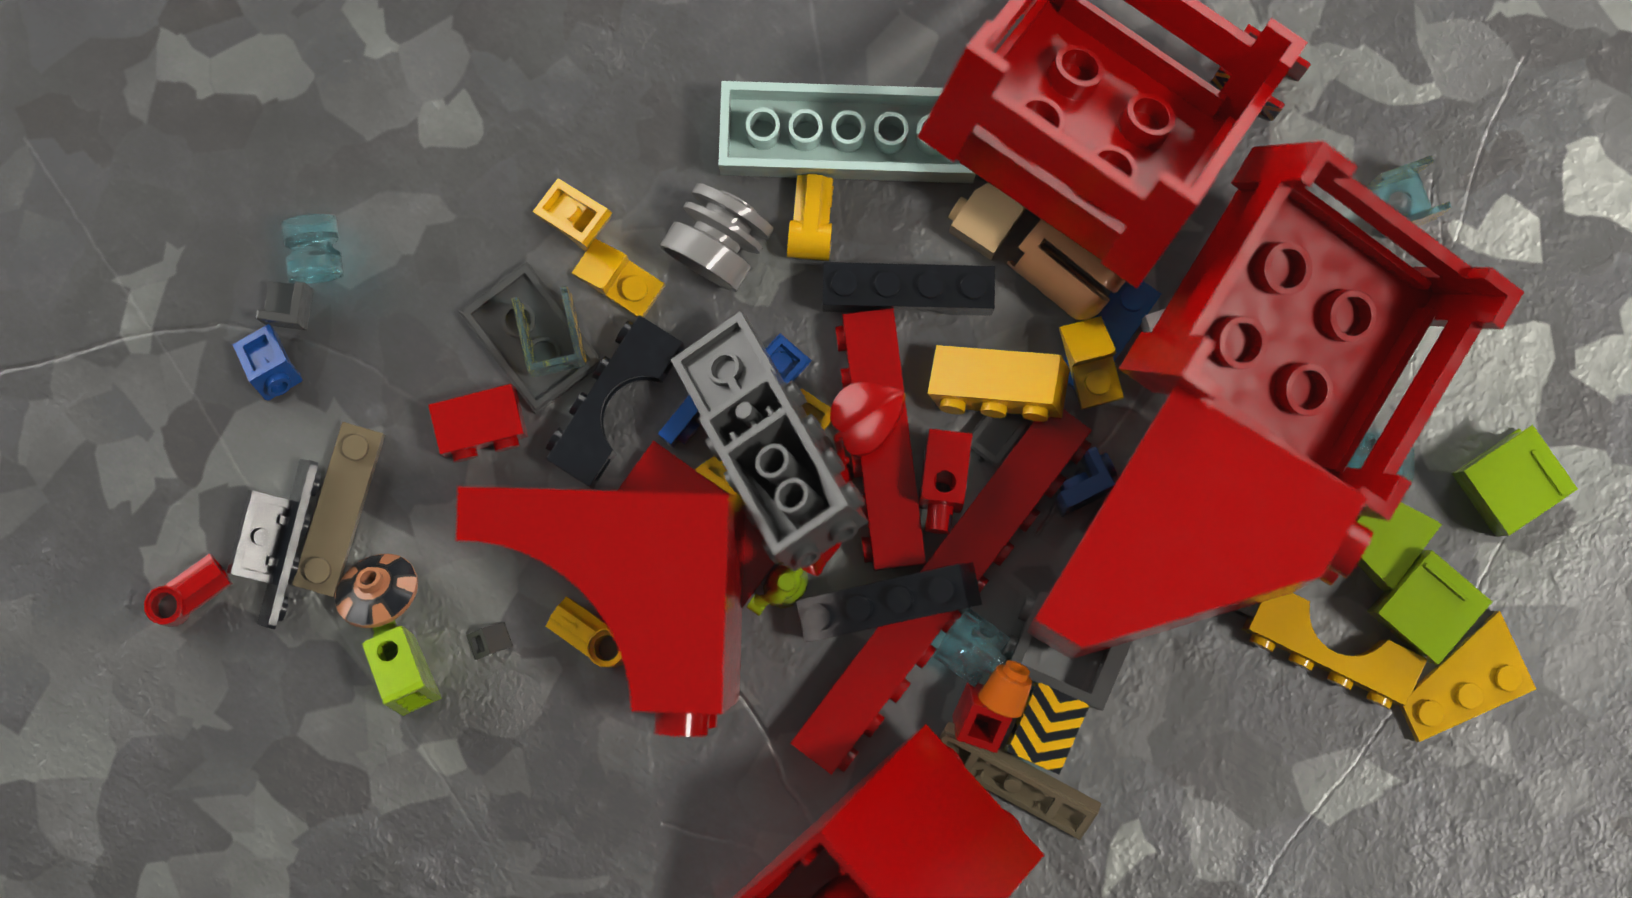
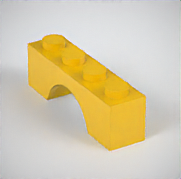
(1383, 670)

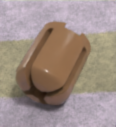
(1059, 278)

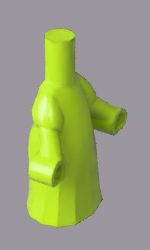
(780, 589)

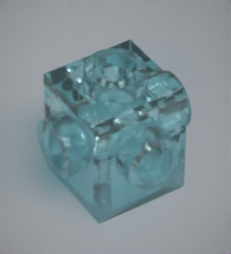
(972, 648)

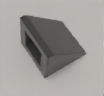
(489, 640)

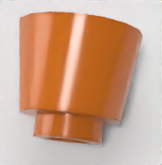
(1007, 689)

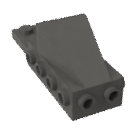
(769, 445)

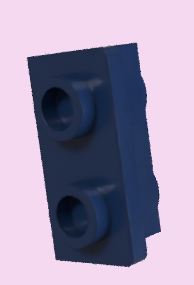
(1083, 489)

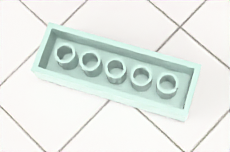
(830, 132)

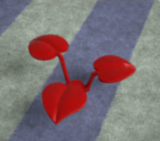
(865, 420)

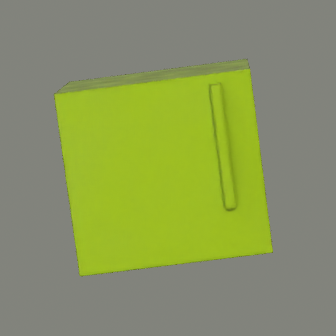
(1514, 481)
(1430, 607)

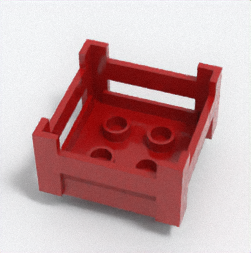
(1101, 122)
(1312, 320)

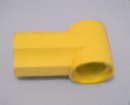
(810, 229)
(582, 631)

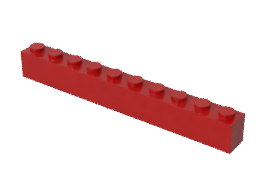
(977, 537)

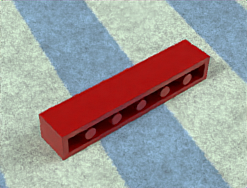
(888, 472)

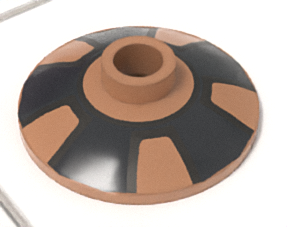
(376, 590)

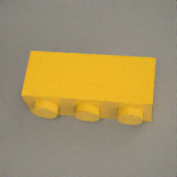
(998, 382)

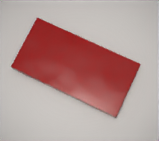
(664, 472)

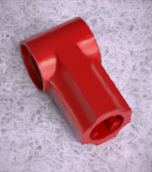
(190, 589)

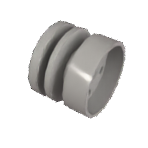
(717, 237)

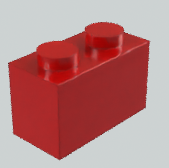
(478, 422)

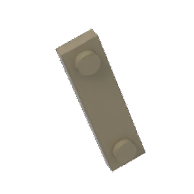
(338, 509)
(1026, 786)

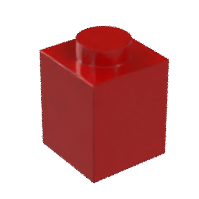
(977, 723)

